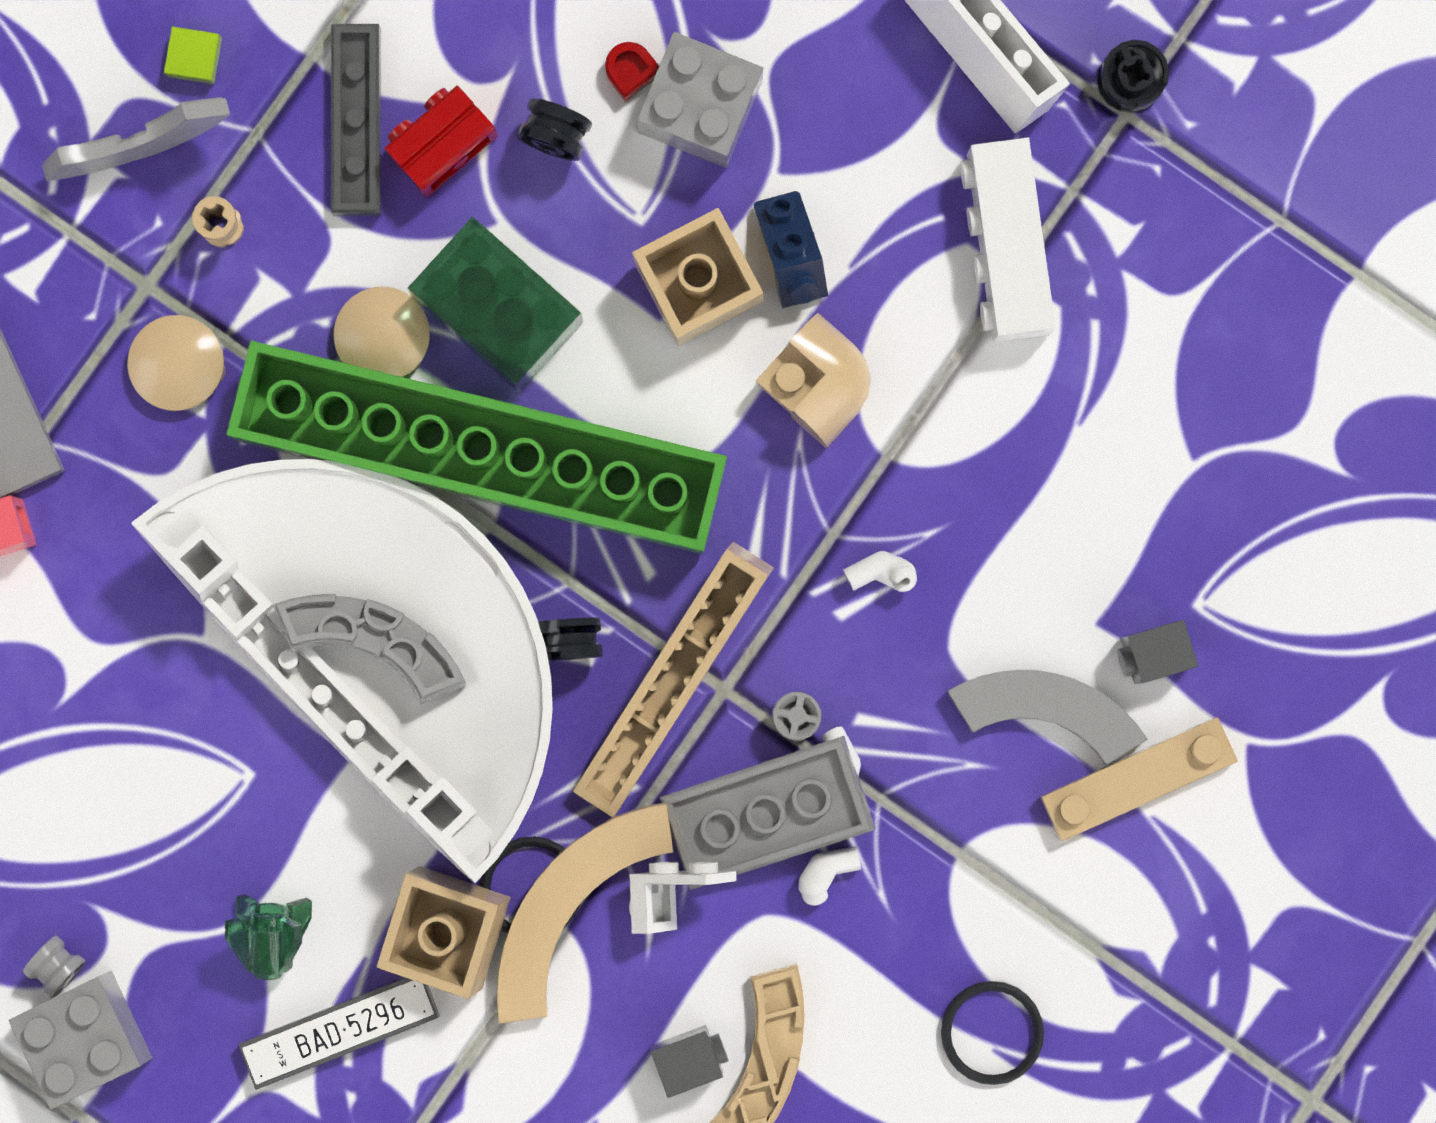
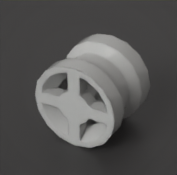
(802, 718)
(54, 966)

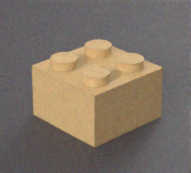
(698, 277)
(443, 932)

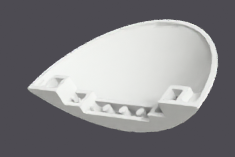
(316, 527)

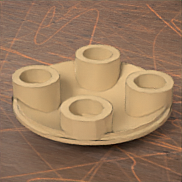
(382, 331)
(175, 363)

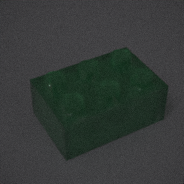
(495, 304)

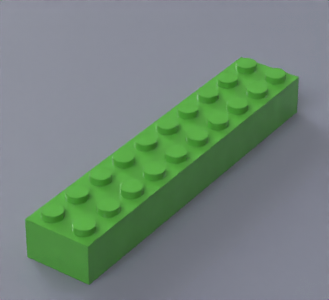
(477, 447)

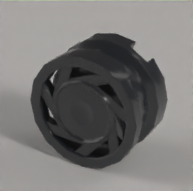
(1132, 76)
(554, 129)
(571, 645)

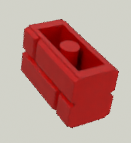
(440, 139)

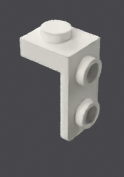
(654, 892)

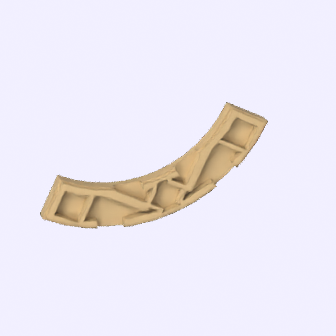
(559, 892)
(774, 1049)

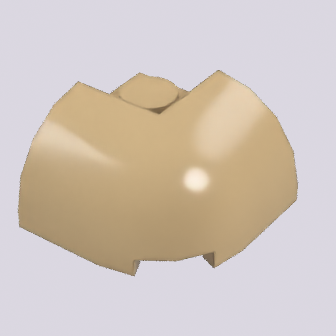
(819, 380)

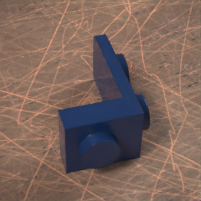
(792, 249)

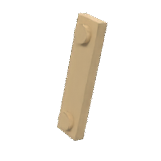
(1138, 779)

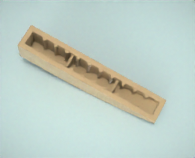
(673, 679)

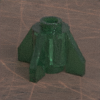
(267, 934)

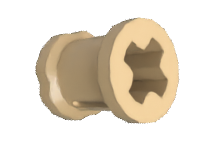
(218, 208)

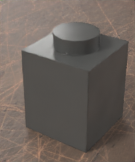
(1157, 652)
(689, 1060)

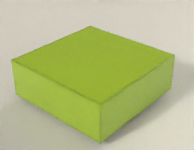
(193, 55)

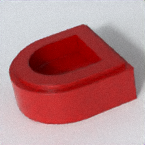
(630, 68)

